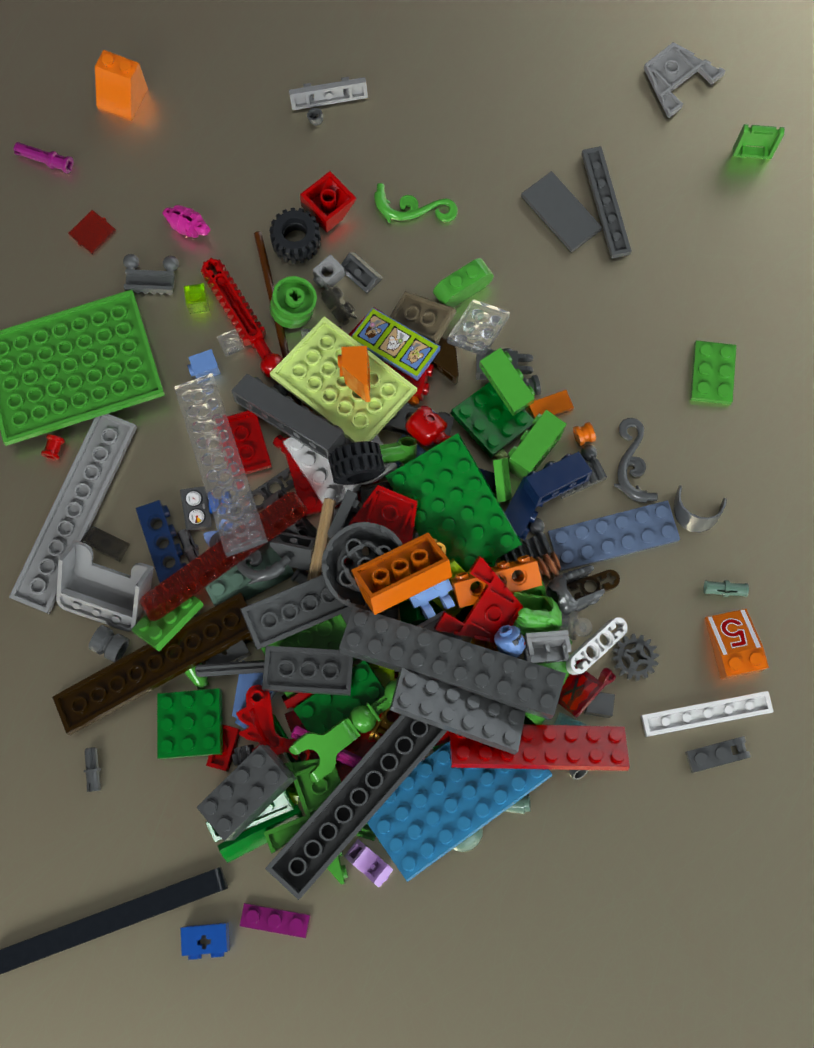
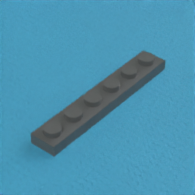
(606, 202)

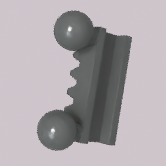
(150, 280)
(589, 454)
(534, 547)

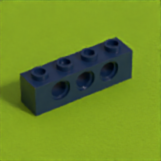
(148, 515)

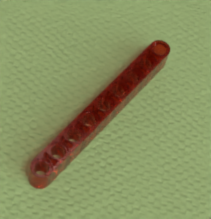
(215, 563)

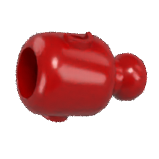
(427, 426)

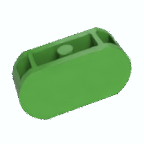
(463, 283)

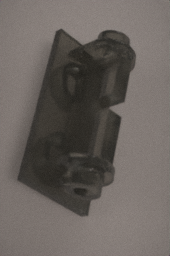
(344, 309)

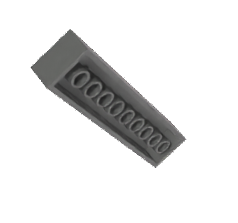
(453, 662)
(353, 803)

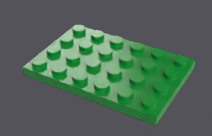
(455, 503)

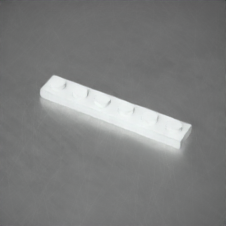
(706, 714)

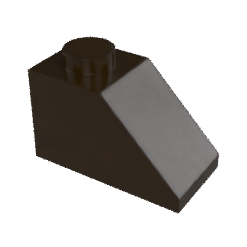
(446, 361)

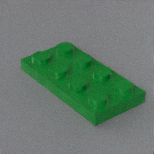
(325, 710)

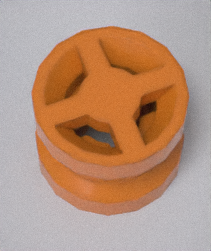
(584, 434)

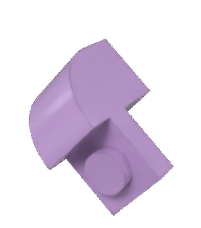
(368, 863)

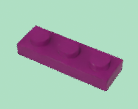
(274, 920)

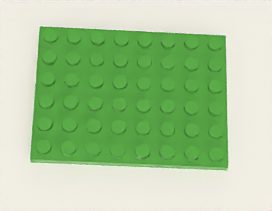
(74, 367)

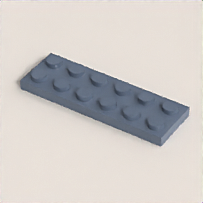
(614, 535)

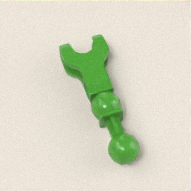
(330, 743)

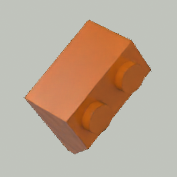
(356, 370)

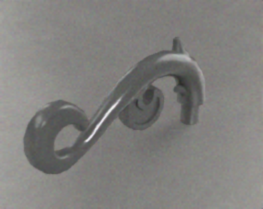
(627, 460)
(255, 559)

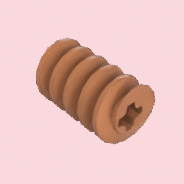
(547, 566)

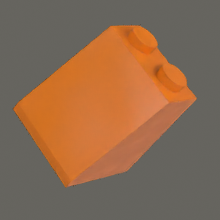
(119, 85)

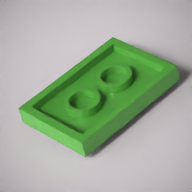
(713, 372)
(161, 631)

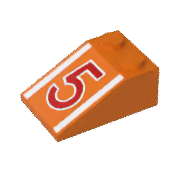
(736, 644)

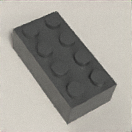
(246, 793)

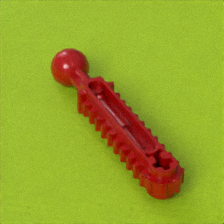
(239, 313)

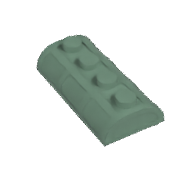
(234, 581)

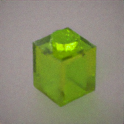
(196, 298)

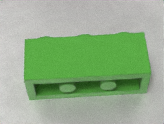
(507, 381)

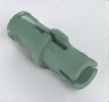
(726, 588)

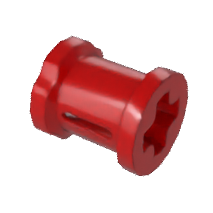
(53, 447)

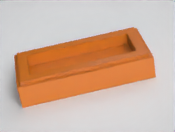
(555, 403)

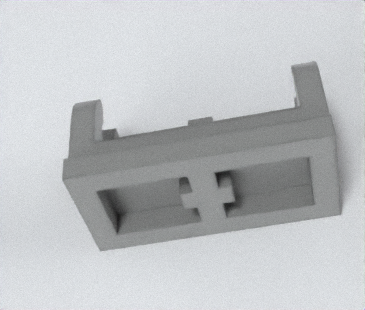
(547, 647)

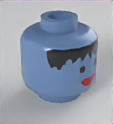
(510, 641)

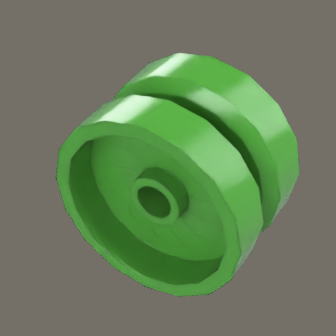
(293, 302)

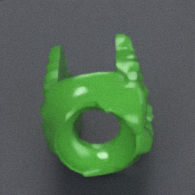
(538, 614)

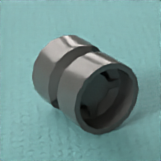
(111, 645)

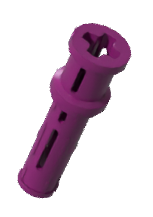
(51, 159)

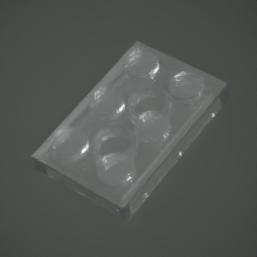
(478, 327)

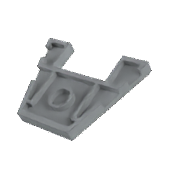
(673, 68)

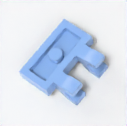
(438, 590)

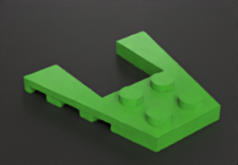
(311, 797)

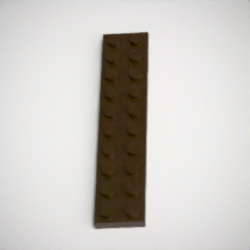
(151, 668)

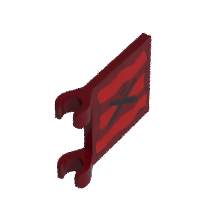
(582, 689)

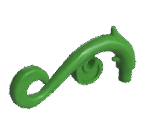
(415, 212)

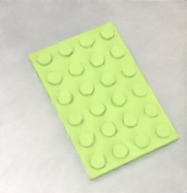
(315, 379)

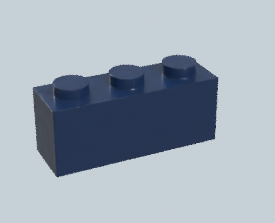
(557, 478)
(521, 511)

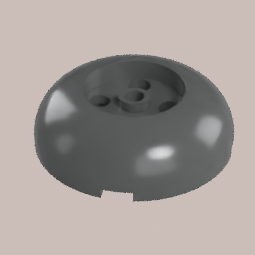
(349, 544)

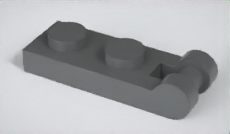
(717, 754)

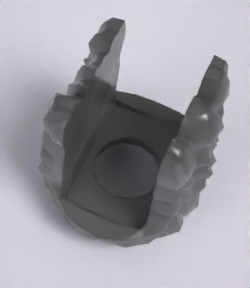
(559, 592)

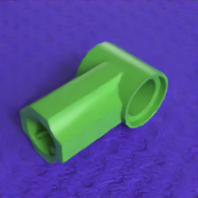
(402, 451)

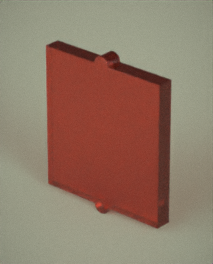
(92, 231)

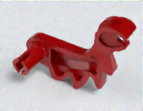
(260, 719)

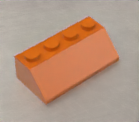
(402, 573)

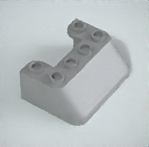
(101, 591)

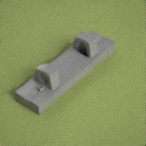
(328, 93)

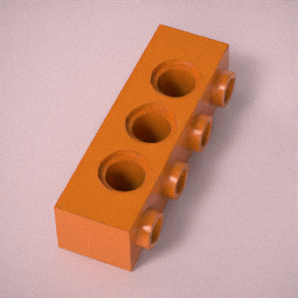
(528, 579)

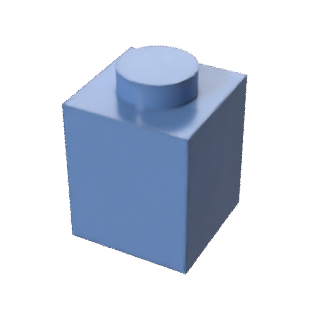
(203, 364)

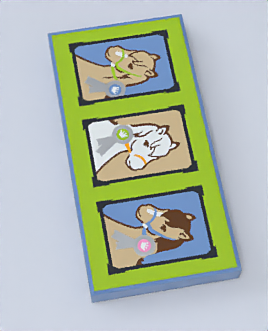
(396, 344)

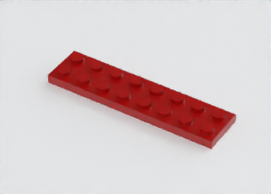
(549, 748)

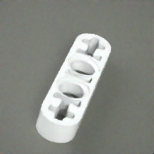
(597, 647)

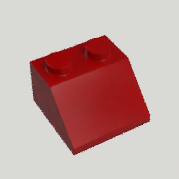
(327, 201)

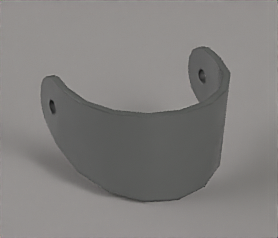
(693, 522)

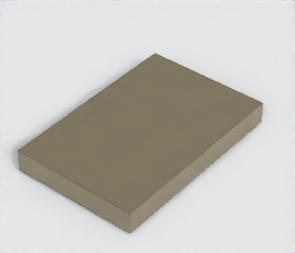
(423, 316)

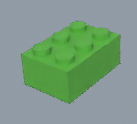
(535, 444)

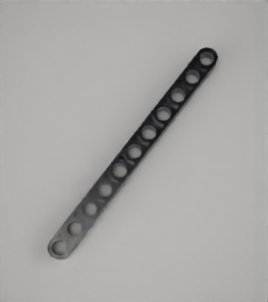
(112, 919)

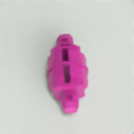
(186, 221)

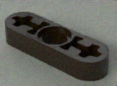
(602, 575)

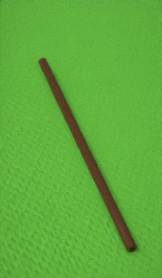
(270, 287)

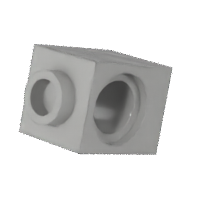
(331, 265)

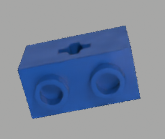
(192, 946)

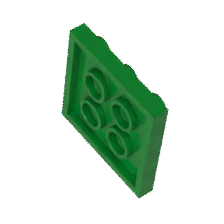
(490, 421)
(189, 724)

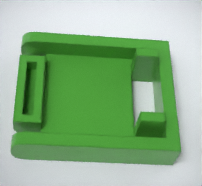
(765, 137)

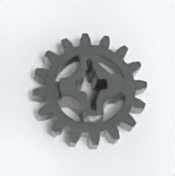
(644, 660)

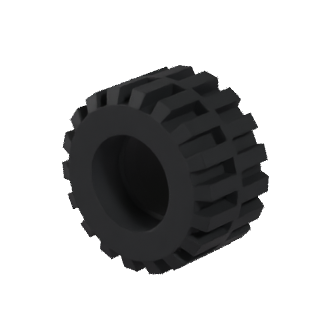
(289, 222)
(356, 463)

